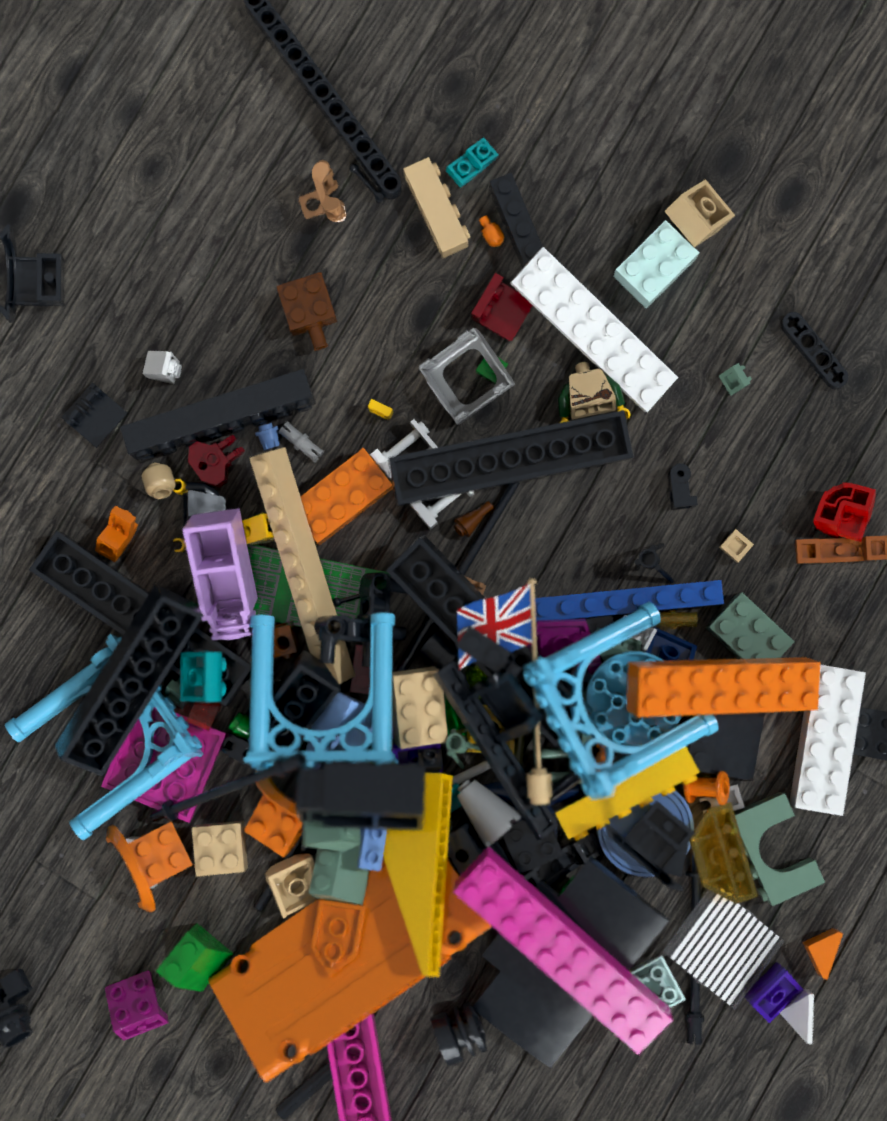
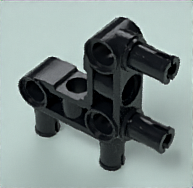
(358, 629)

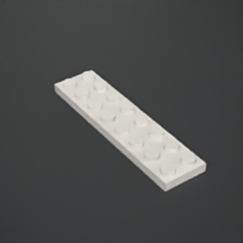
(593, 329)

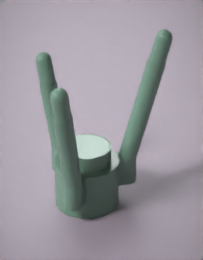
(458, 744)

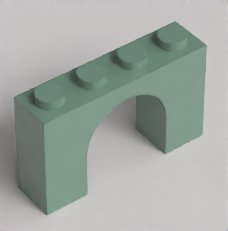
(775, 884)

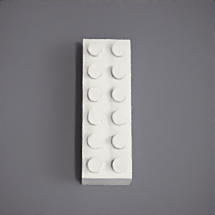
(828, 743)

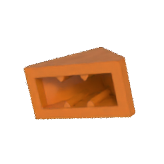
(823, 950)

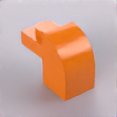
(117, 534)

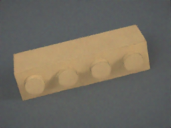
(436, 208)

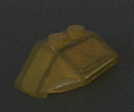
(722, 856)

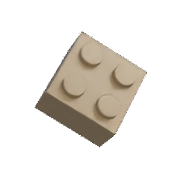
(699, 213)
(219, 848)

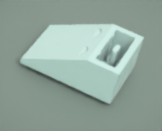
(659, 980)

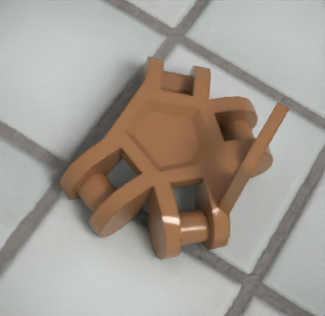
(324, 185)

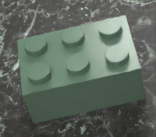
(748, 630)

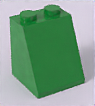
(194, 960)

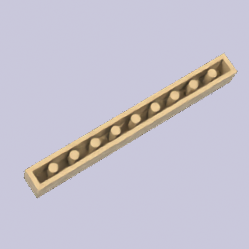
(298, 553)

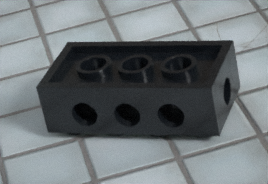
(465, 837)

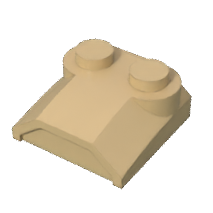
(291, 883)

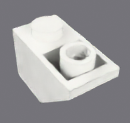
(162, 366)

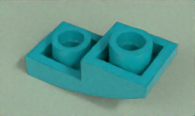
(472, 162)

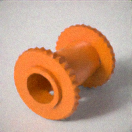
(708, 787)

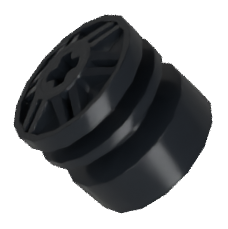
(458, 1034)

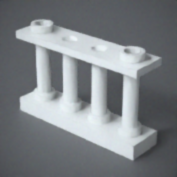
(428, 513)

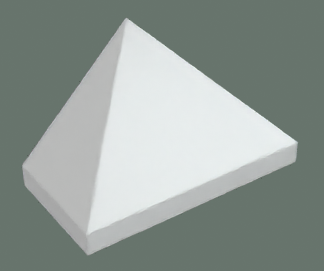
(800, 1015)

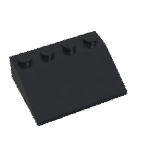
(731, 747)

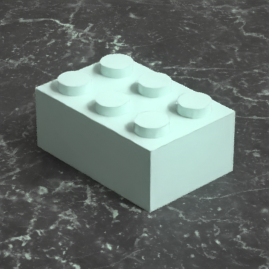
(656, 264)

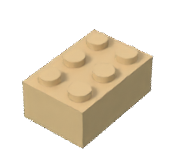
(417, 708)

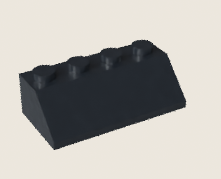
(302, 695)

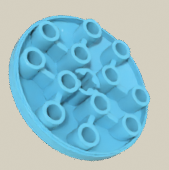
(609, 703)

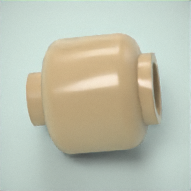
(158, 480)

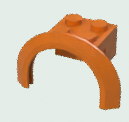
(275, 819)
(151, 858)

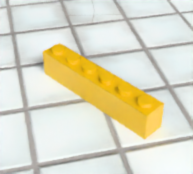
(635, 790)

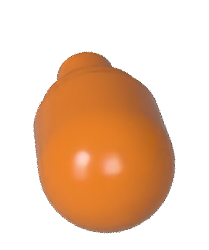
(491, 232)

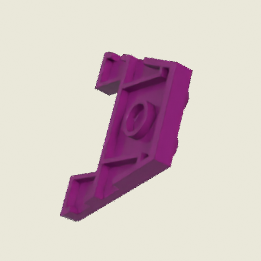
(559, 634)

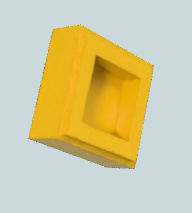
(380, 409)

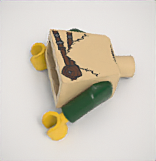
(590, 394)

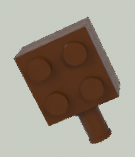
(307, 307)

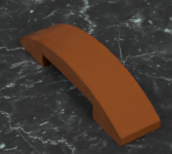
(840, 550)

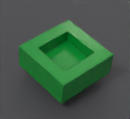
(486, 371)

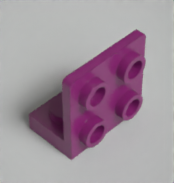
(134, 1006)

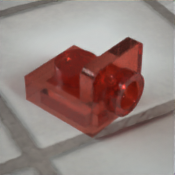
(203, 714)

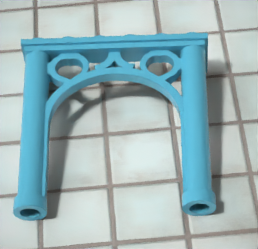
(546, 672)
(263, 702)
(176, 753)

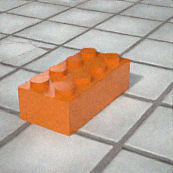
(344, 495)

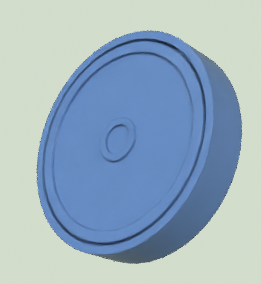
(673, 802)

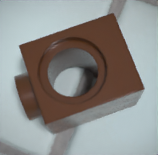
(288, 630)

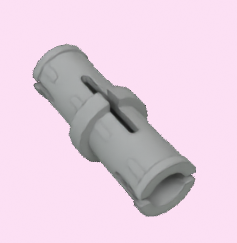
(301, 441)

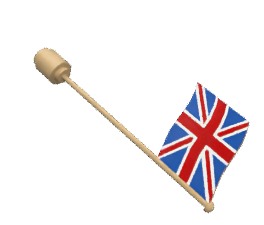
(511, 623)

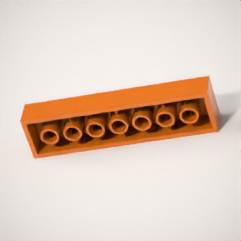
(722, 686)

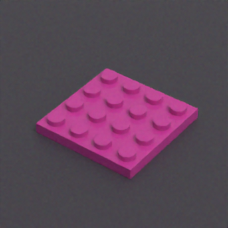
(180, 784)

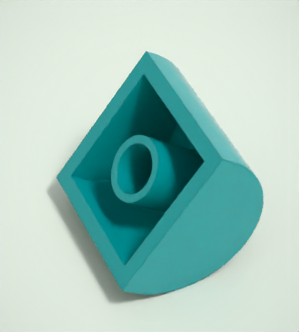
(202, 676)

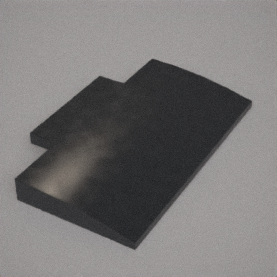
(526, 1000)

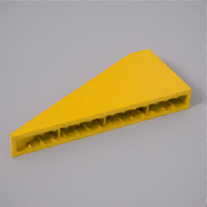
(418, 872)

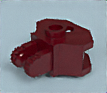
(217, 462)

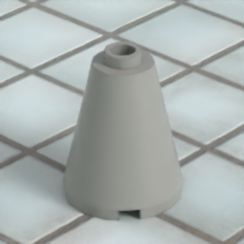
(486, 811)

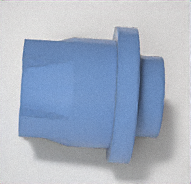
(268, 436)

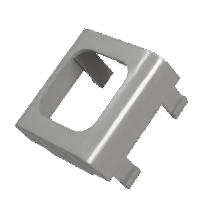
(433, 373)

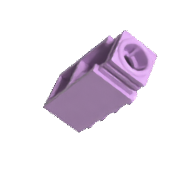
(222, 572)

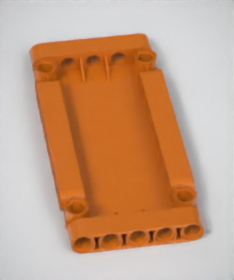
(294, 1002)

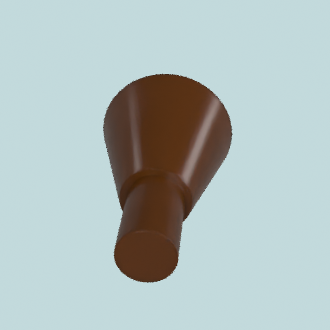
(468, 522)

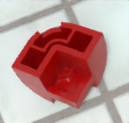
(845, 511)

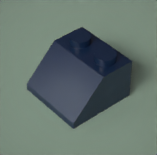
(671, 647)

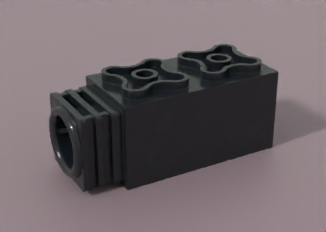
(362, 795)

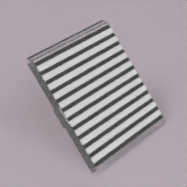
(723, 947)

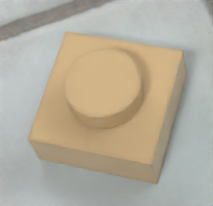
(736, 546)

